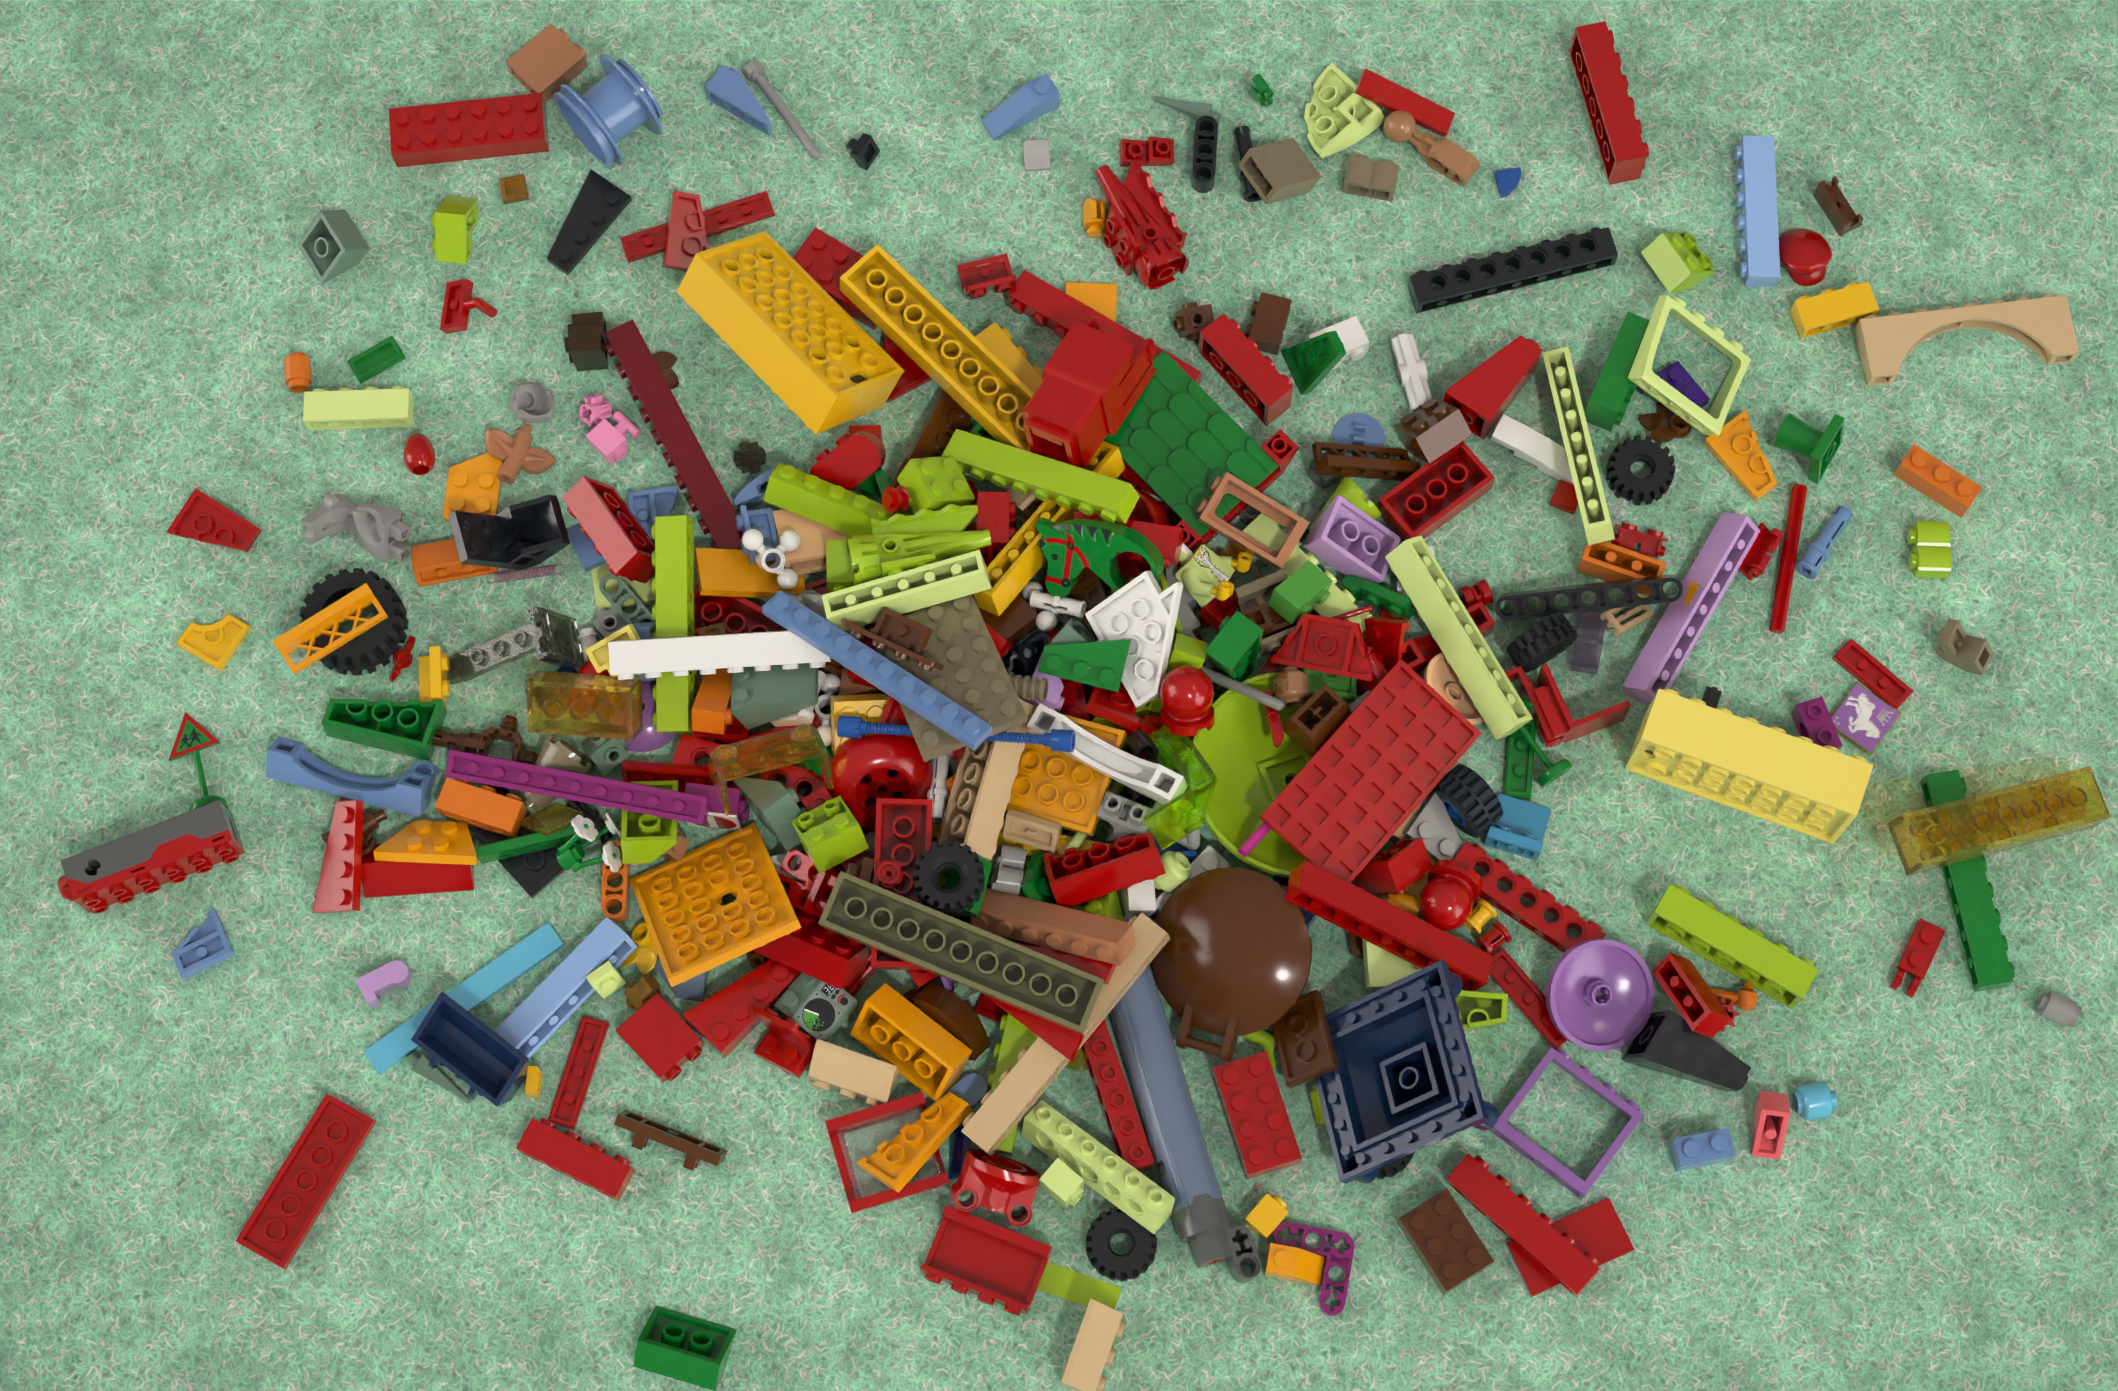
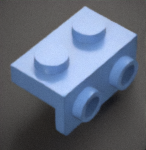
(762, 521)

